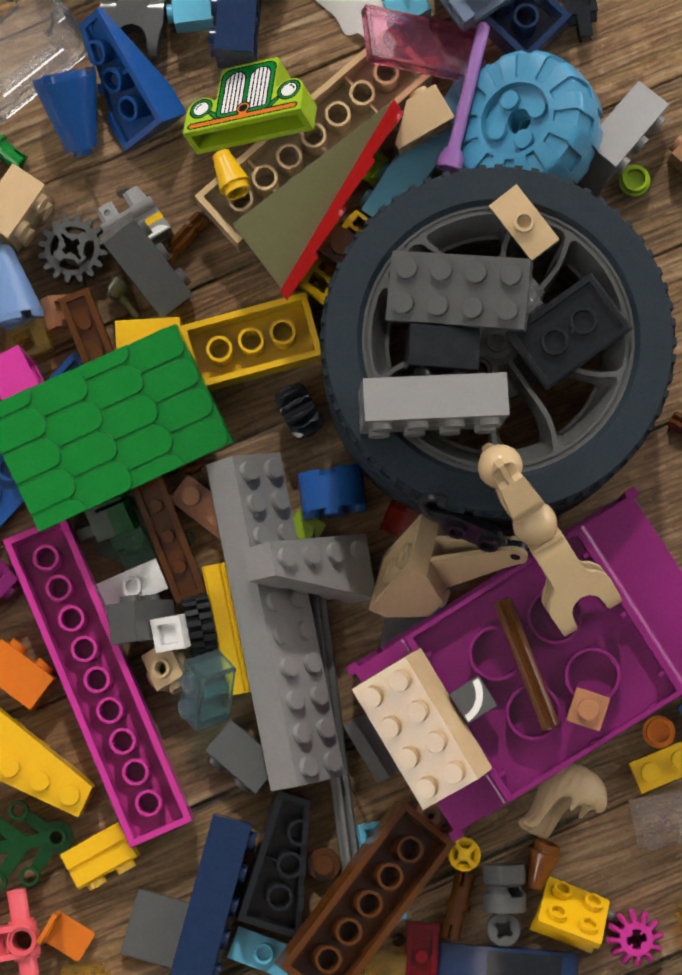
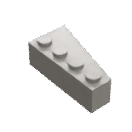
(319, 566)

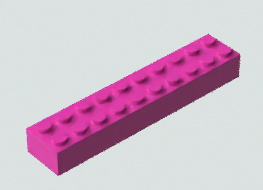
(99, 682)

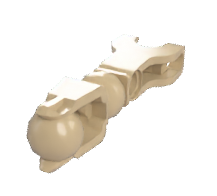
(536, 526)

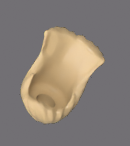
(562, 791)

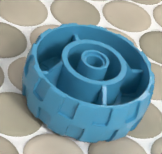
(533, 115)

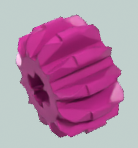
(643, 945)

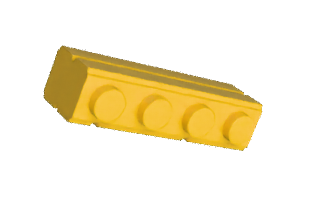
(226, 623)

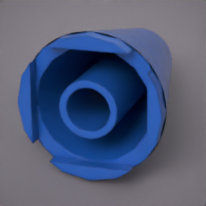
(71, 107)

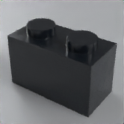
(441, 350)

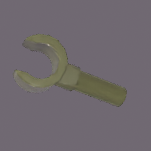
(117, 290)

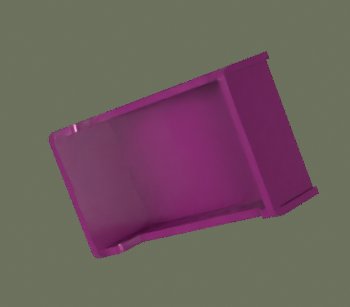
(614, 652)

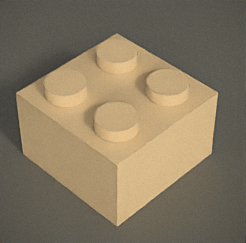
(22, 206)

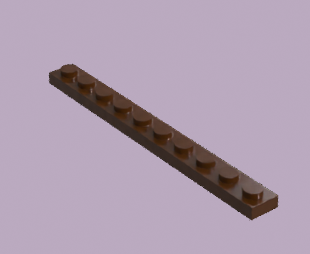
(153, 497)

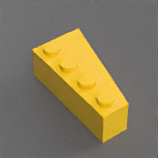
(39, 771)

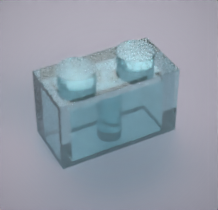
(206, 690)

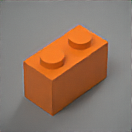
(22, 676)

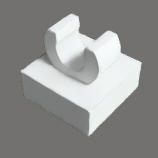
(170, 633)

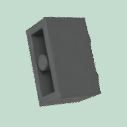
(131, 617)
(240, 755)

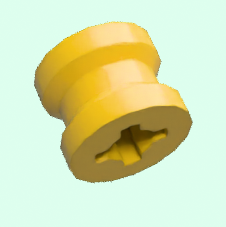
(467, 857)

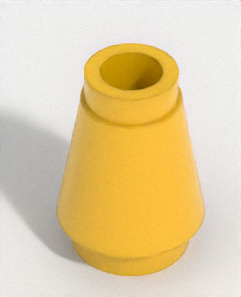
(230, 176)

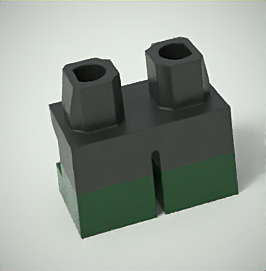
(108, 521)

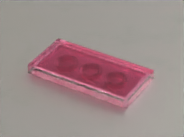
(417, 43)

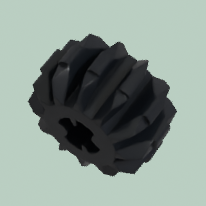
(298, 410)

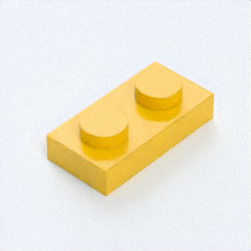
(657, 767)

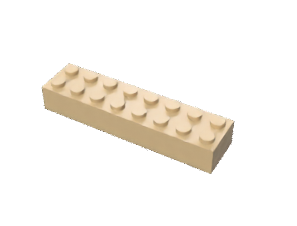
(342, 106)

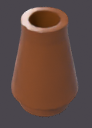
(541, 863)

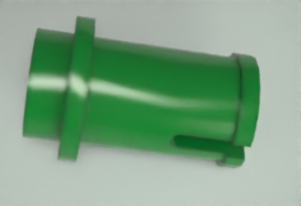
(10, 154)

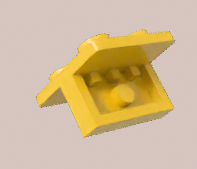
(571, 915)

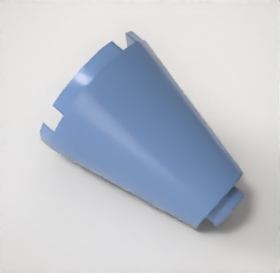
(17, 296)

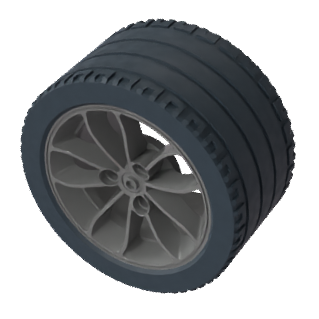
(455, 218)

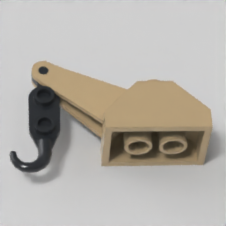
(437, 554)

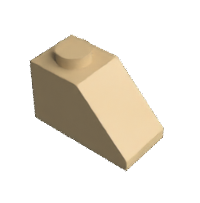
(423, 119)

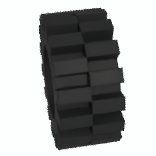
(200, 624)

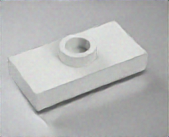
(140, 581)

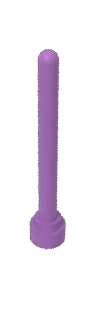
(451, 157)

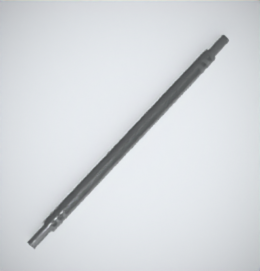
(341, 785)

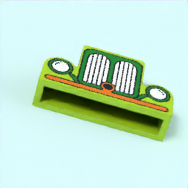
(251, 106)

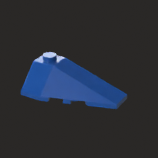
(135, 91)

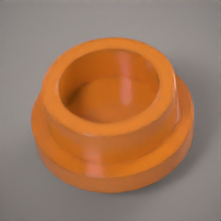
(658, 731)

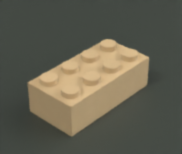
(422, 729)

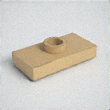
(524, 222)

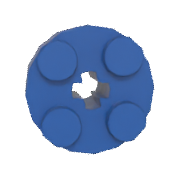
(332, 492)

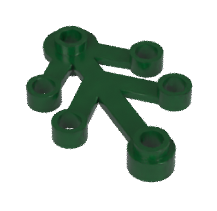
(18, 843)

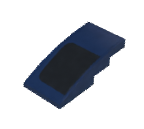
(502, 960)

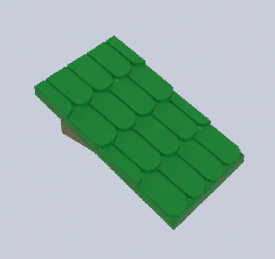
(109, 427)

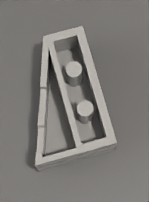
(623, 134)

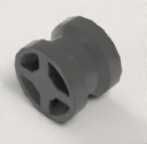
(498, 924)

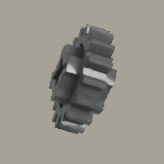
(63, 257)

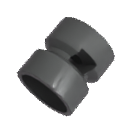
(504, 888)

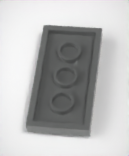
(459, 290)

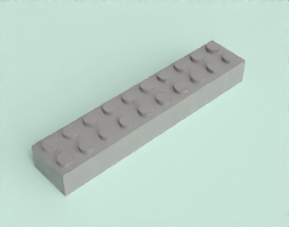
(275, 626)

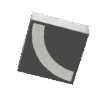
(473, 699)

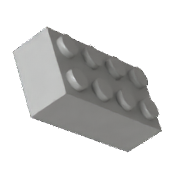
(433, 404)

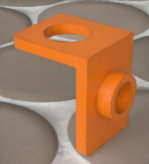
(66, 935)

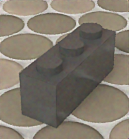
(147, 264)

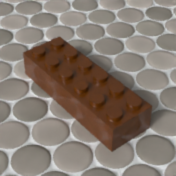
(368, 896)

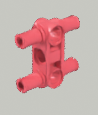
(20, 921)

